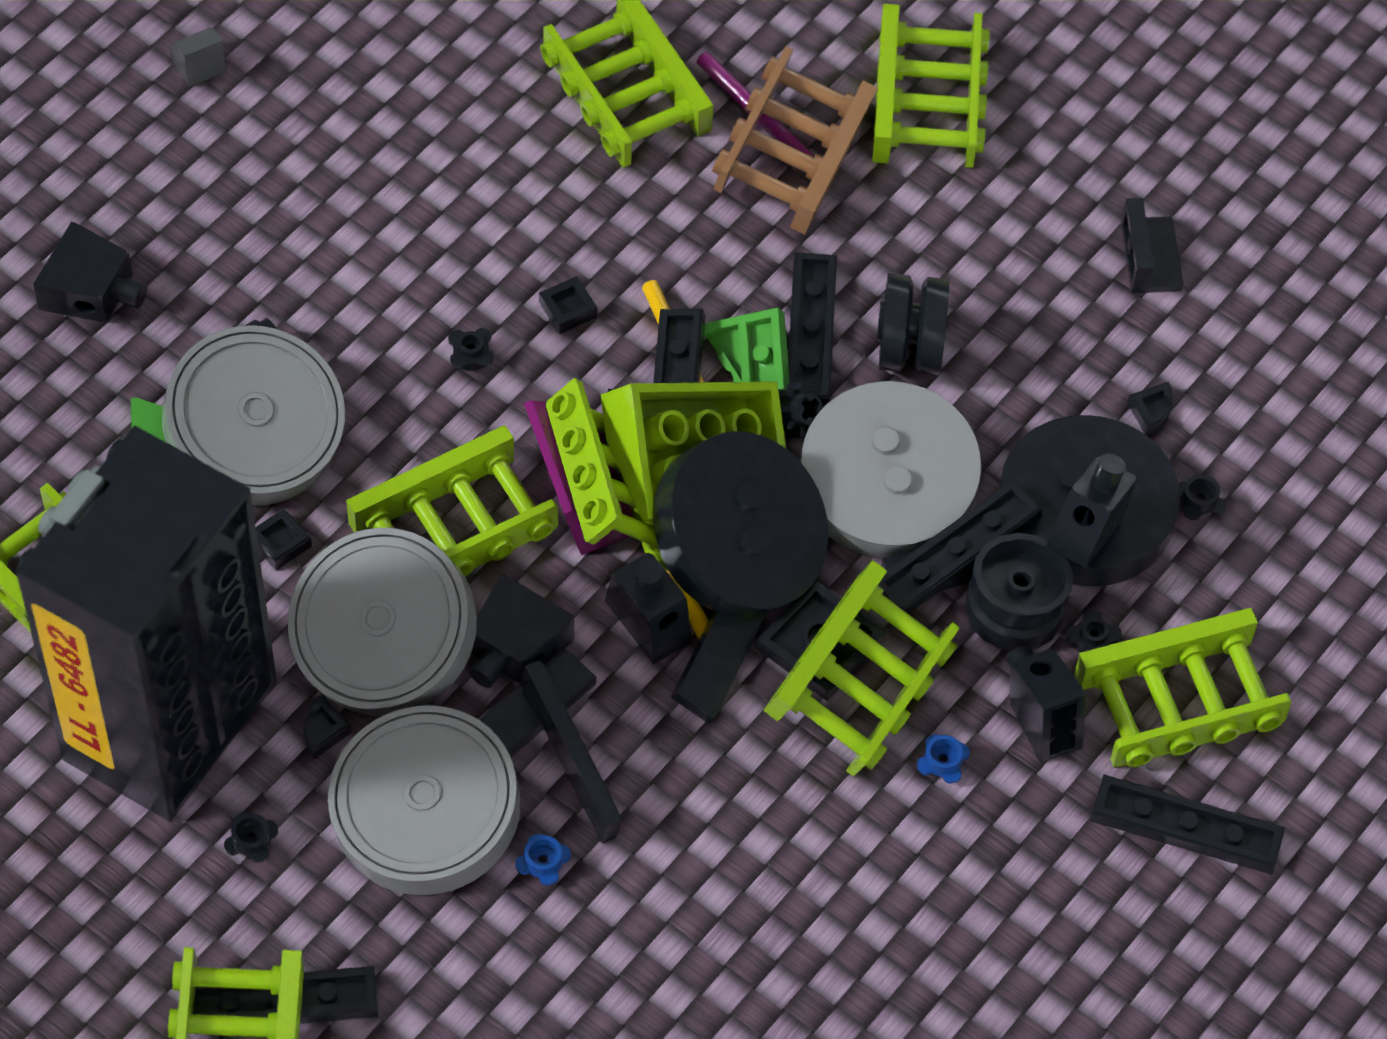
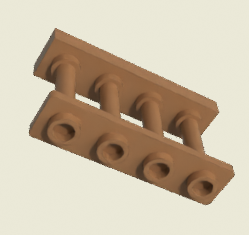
(818, 168)

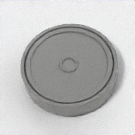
(256, 410)
(891, 466)
(382, 621)
(424, 800)

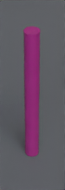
(741, 97)

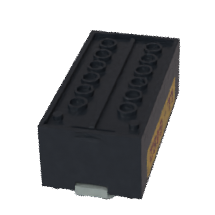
(149, 619)

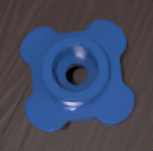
(945, 746)
(536, 847)

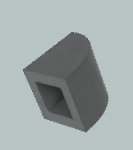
(199, 56)

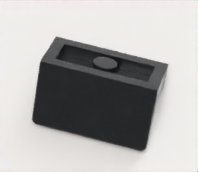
(1150, 250)

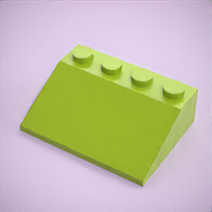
(659, 421)

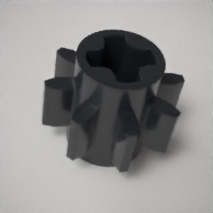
(798, 409)

